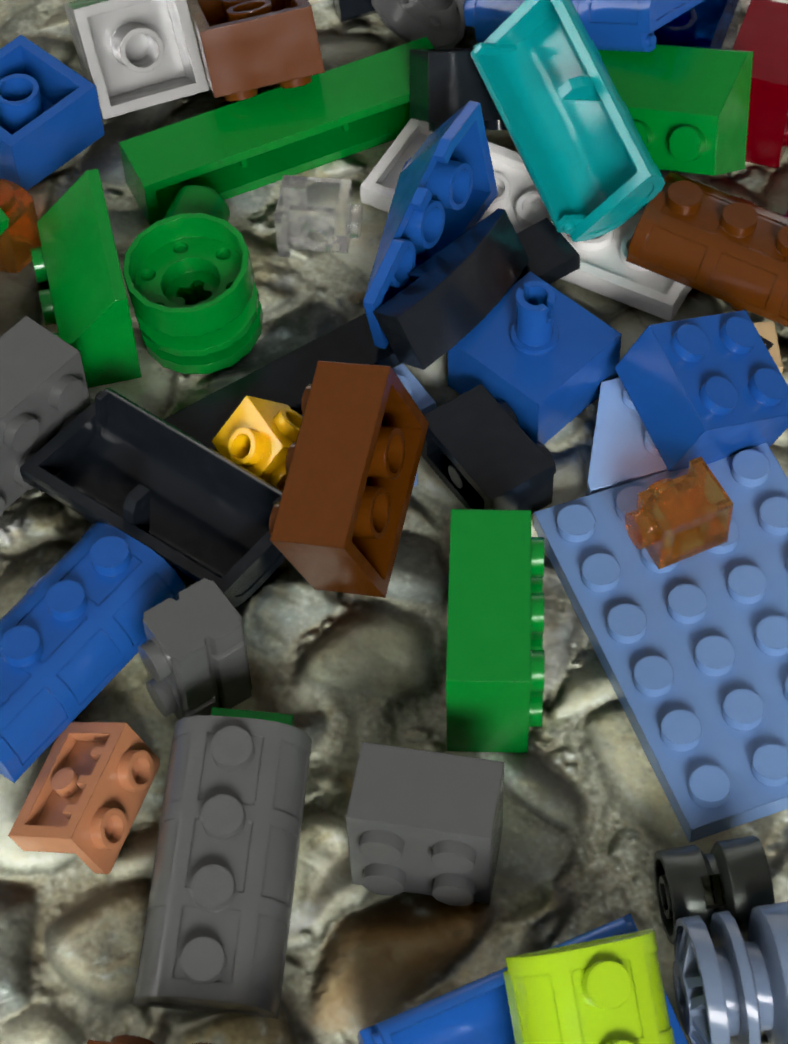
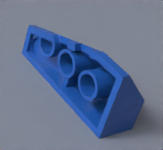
(434, 203)

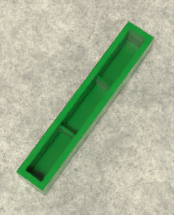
(273, 132)

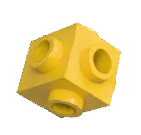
(260, 437)

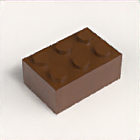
(255, 44)
(349, 478)

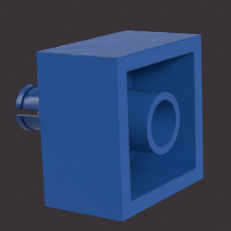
(537, 357)

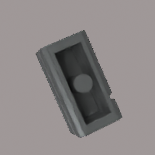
(195, 653)

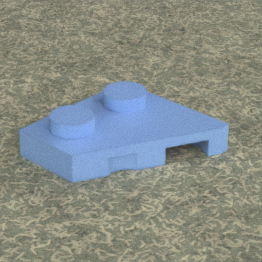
(620, 442)

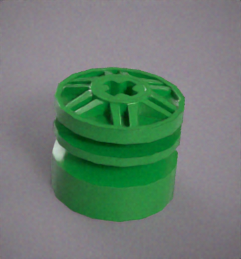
(193, 293)

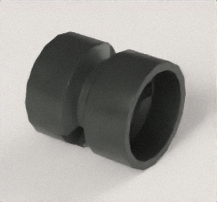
(736, 875)

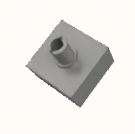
(136, 52)

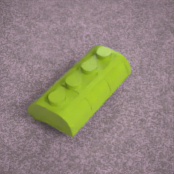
(590, 993)

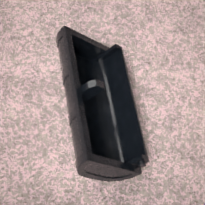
(164, 491)

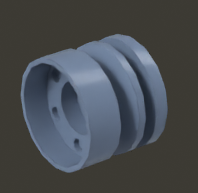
(732, 986)

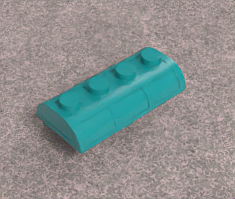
(567, 119)

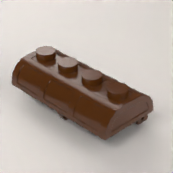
(716, 246)

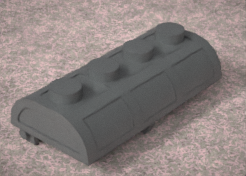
(225, 867)

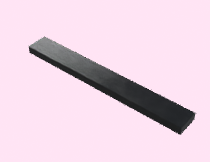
(288, 376)

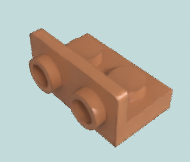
(87, 794)

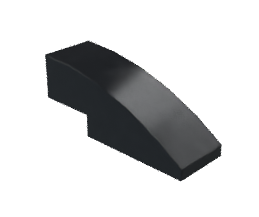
(453, 291)

